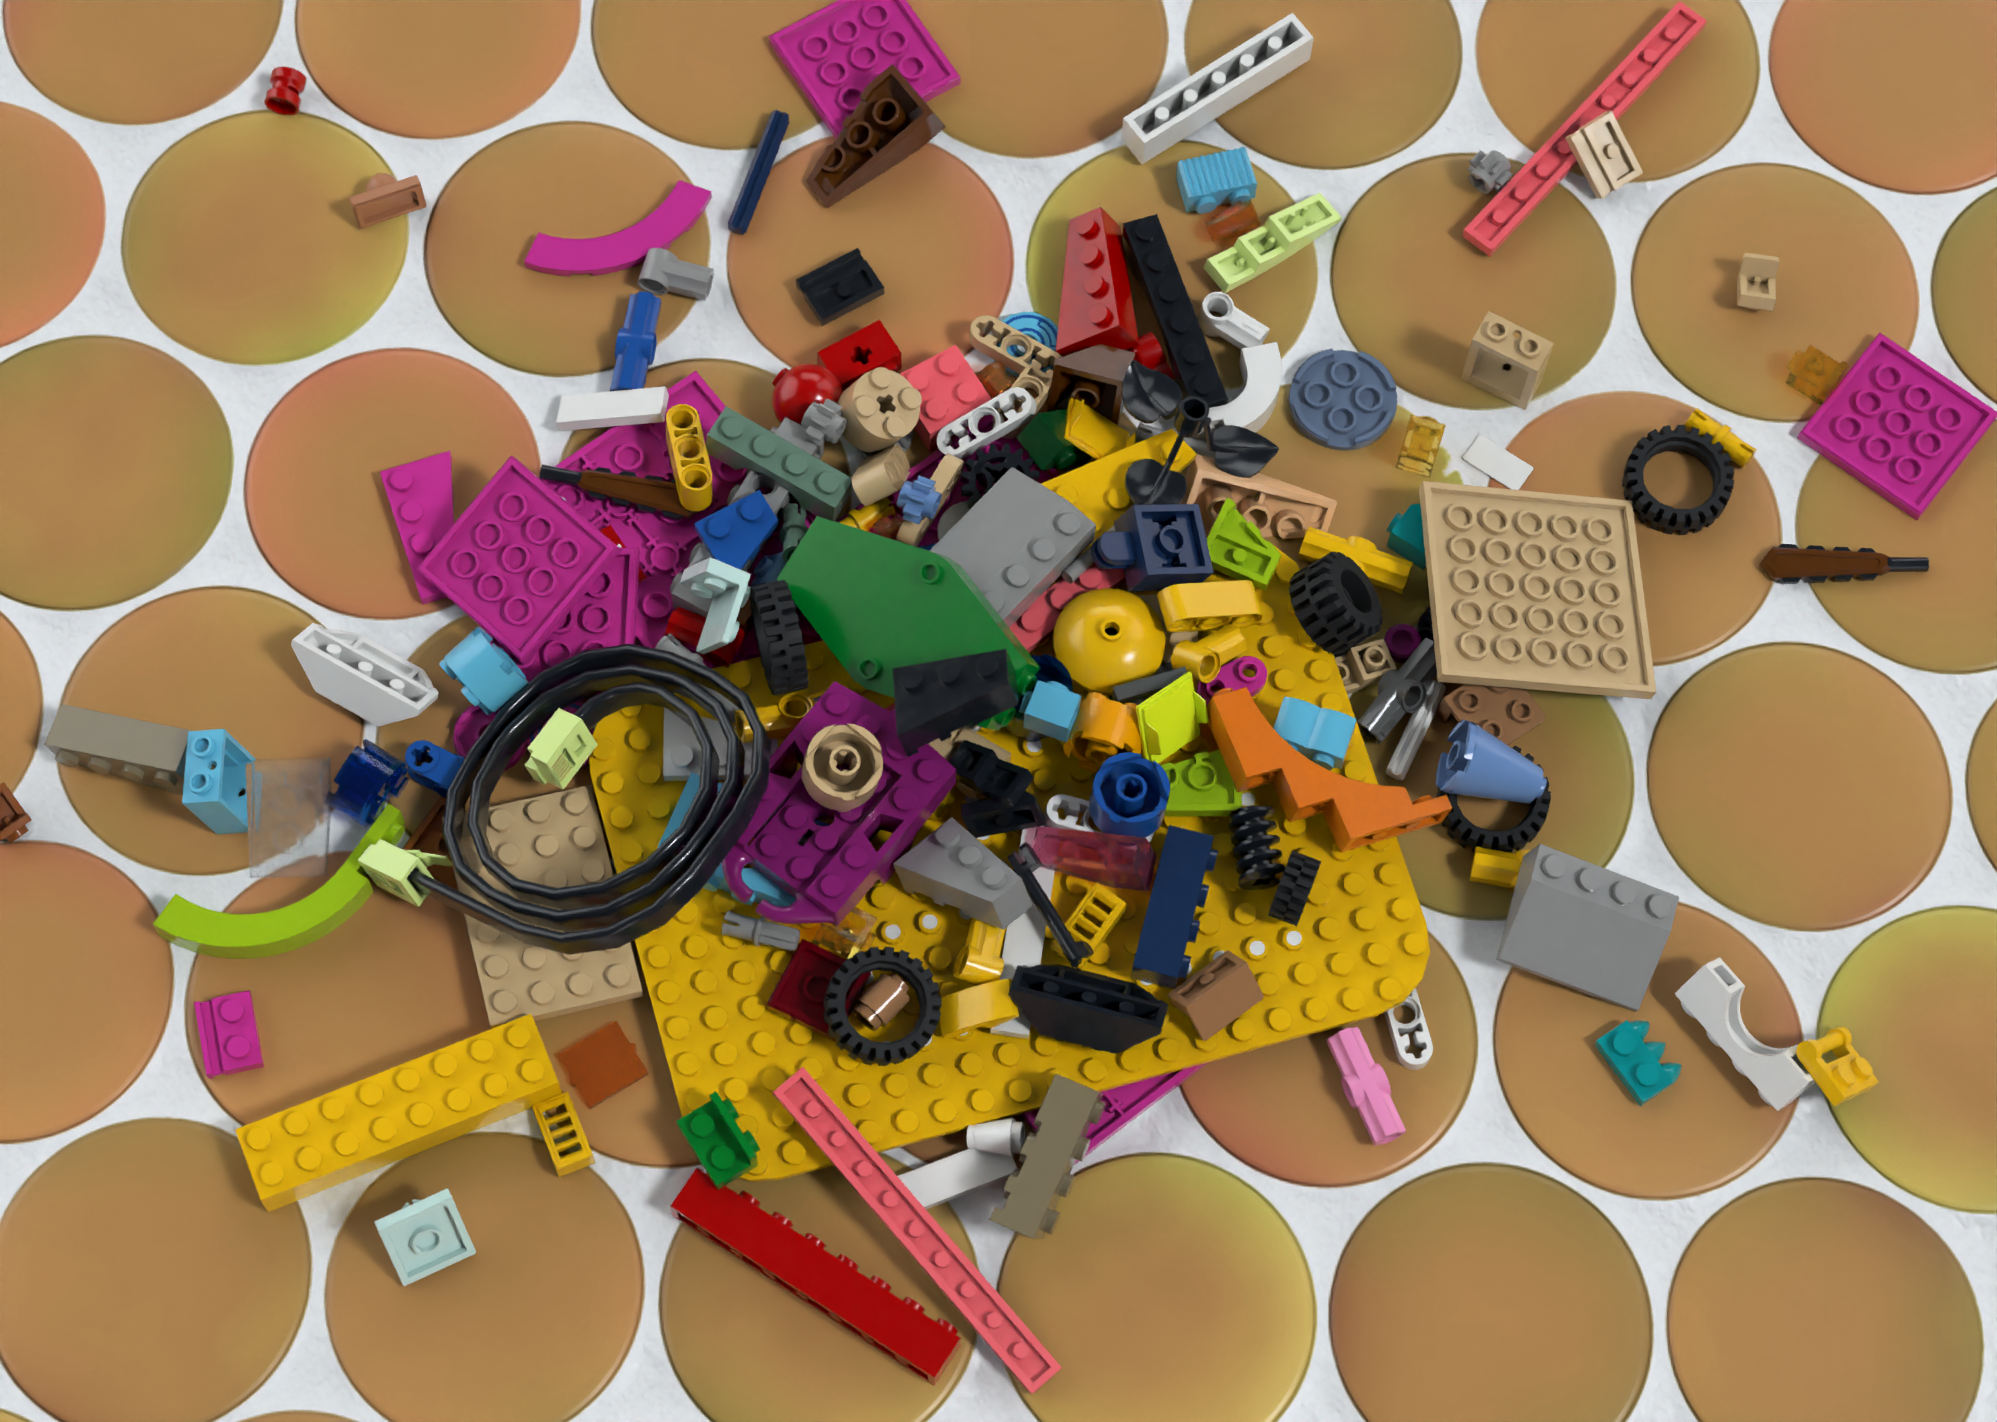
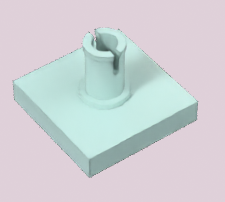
(425, 1237)

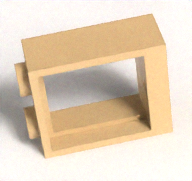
(1497, 350)

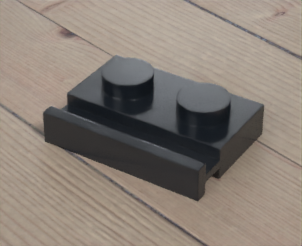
(840, 287)

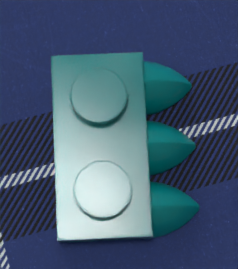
(1637, 1061)

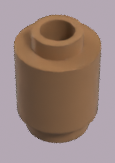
(881, 1001)

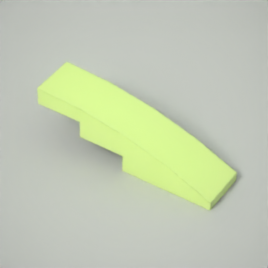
(1272, 243)

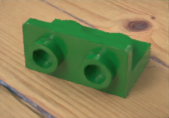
(719, 1141)

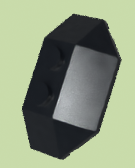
(1086, 1007)

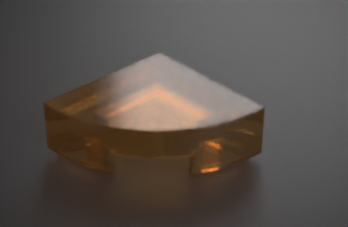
(887, 527)

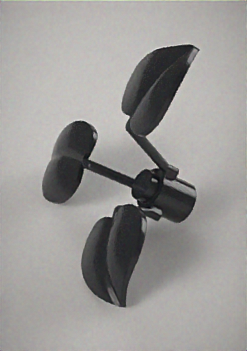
(1153, 394)

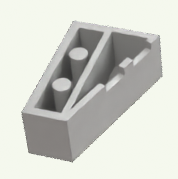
(964, 874)

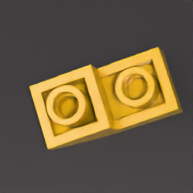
(977, 1007)

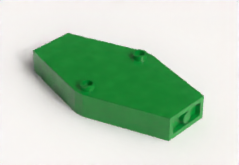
(895, 607)

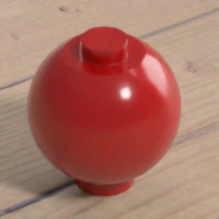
(801, 387)

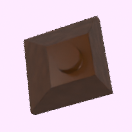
(1091, 376)

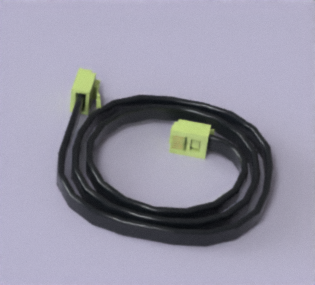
(638, 898)

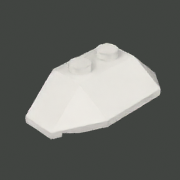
(363, 675)

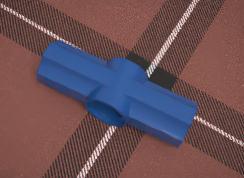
(636, 342)

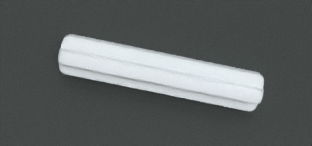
(1415, 732)

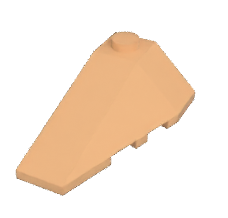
(1266, 501)

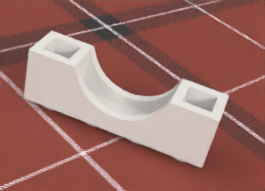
(1714, 1000)

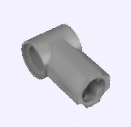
(666, 273)

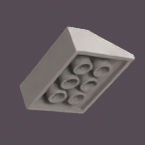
(1017, 542)
(1586, 927)

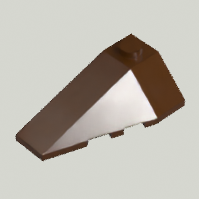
(879, 134)

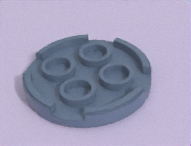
(1343, 399)

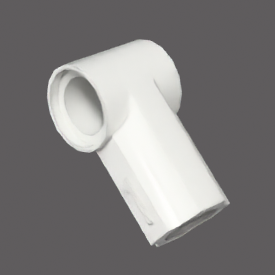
(1233, 325)

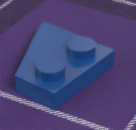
(738, 530)

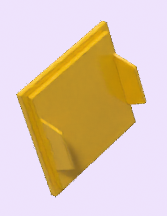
(1094, 432)

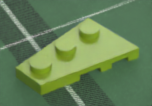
(1201, 787)

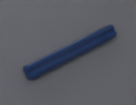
(758, 172)

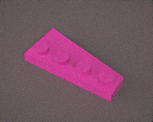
(423, 511)

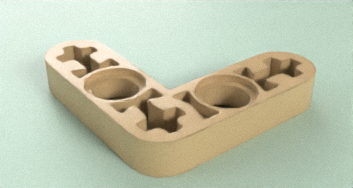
(1030, 375)

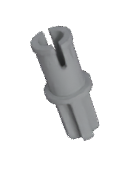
(761, 931)

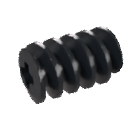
(1253, 847)

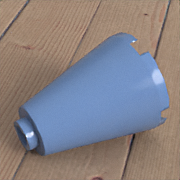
(1487, 768)

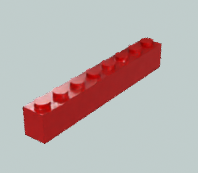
(817, 1276)

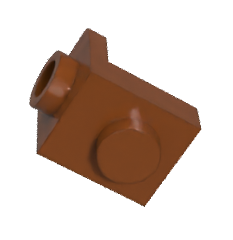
(11, 816)

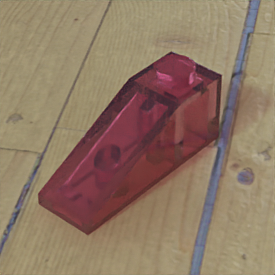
(1097, 857)

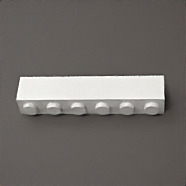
(1217, 88)

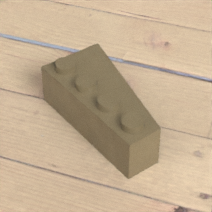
(120, 747)
(1049, 1158)

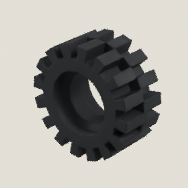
(1294, 888)

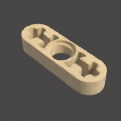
(946, 477)

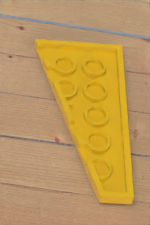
(1100, 486)

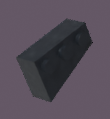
(949, 694)

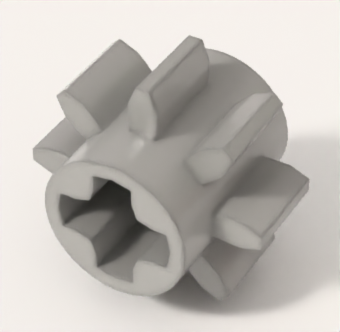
(1489, 171)
(824, 422)

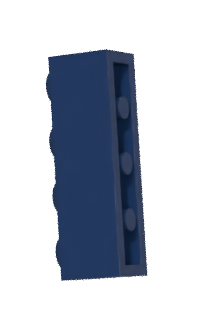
(1172, 907)

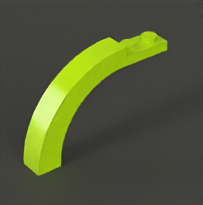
(285, 928)

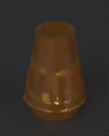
(1233, 221)

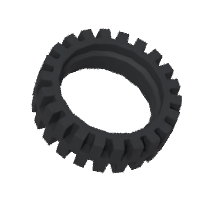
(1691, 444)
(779, 637)
(1504, 841)
(916, 976)

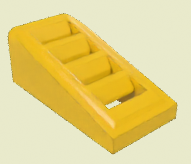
(1108, 900)
(573, 1161)

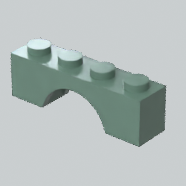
(750, 446)

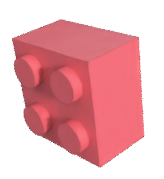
(947, 393)

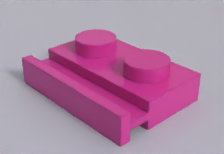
(229, 1034)

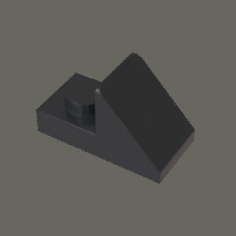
(990, 817)

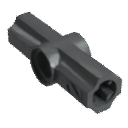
(1400, 693)

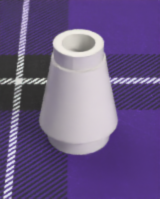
(997, 1137)

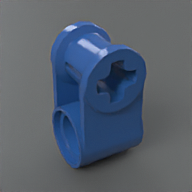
(440, 771)

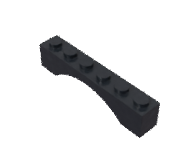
(1164, 288)

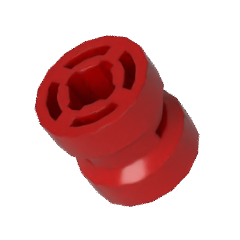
(285, 91)

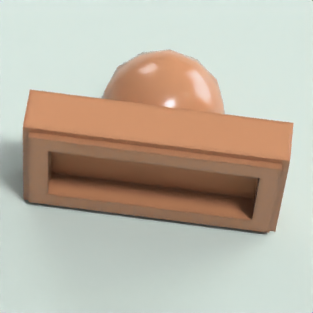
(387, 199)

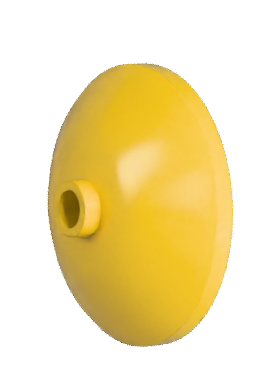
(1102, 660)

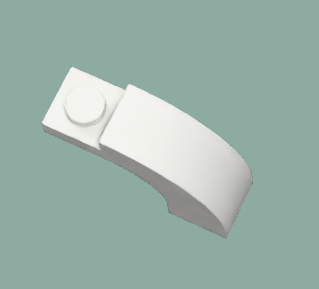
(1262, 379)

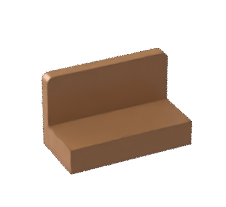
(1217, 994)

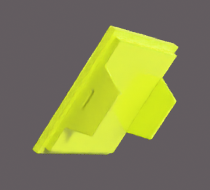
(1170, 718)

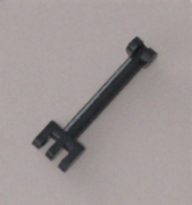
(1072, 950)

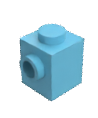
(1050, 709)

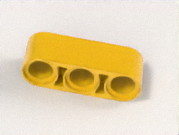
(685, 440)
(1209, 605)

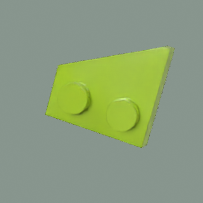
(1240, 549)

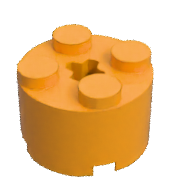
(1102, 731)

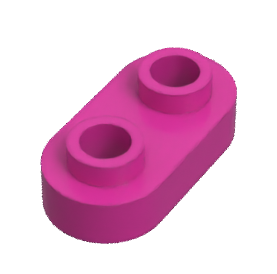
(1232, 677)

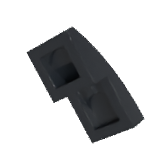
(988, 775)

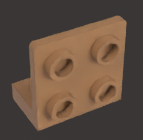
(1498, 710)

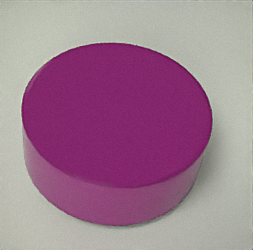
(1402, 641)

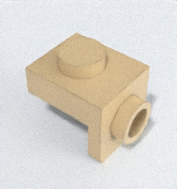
(1757, 282)

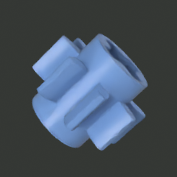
(919, 499)

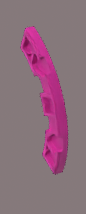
(623, 248)

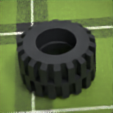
(1335, 603)

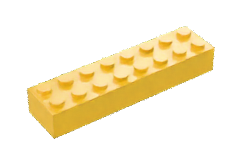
(398, 1113)

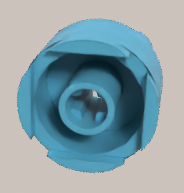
(484, 671)

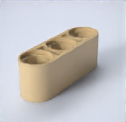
(881, 475)

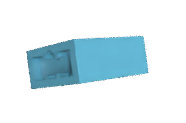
(215, 792)

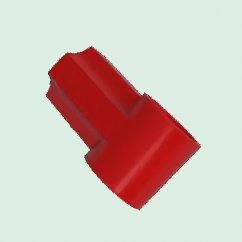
(687, 630)

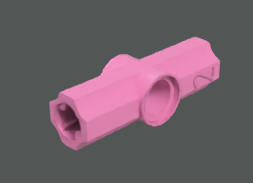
(1366, 1086)

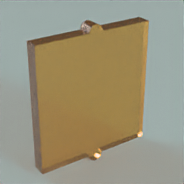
(603, 1064)

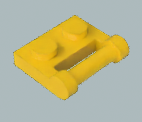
(1843, 1077)

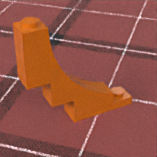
(1353, 809)

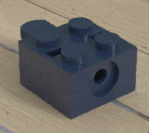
(1156, 547)

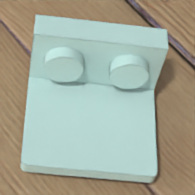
(729, 594)

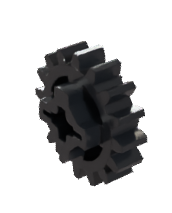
(988, 473)

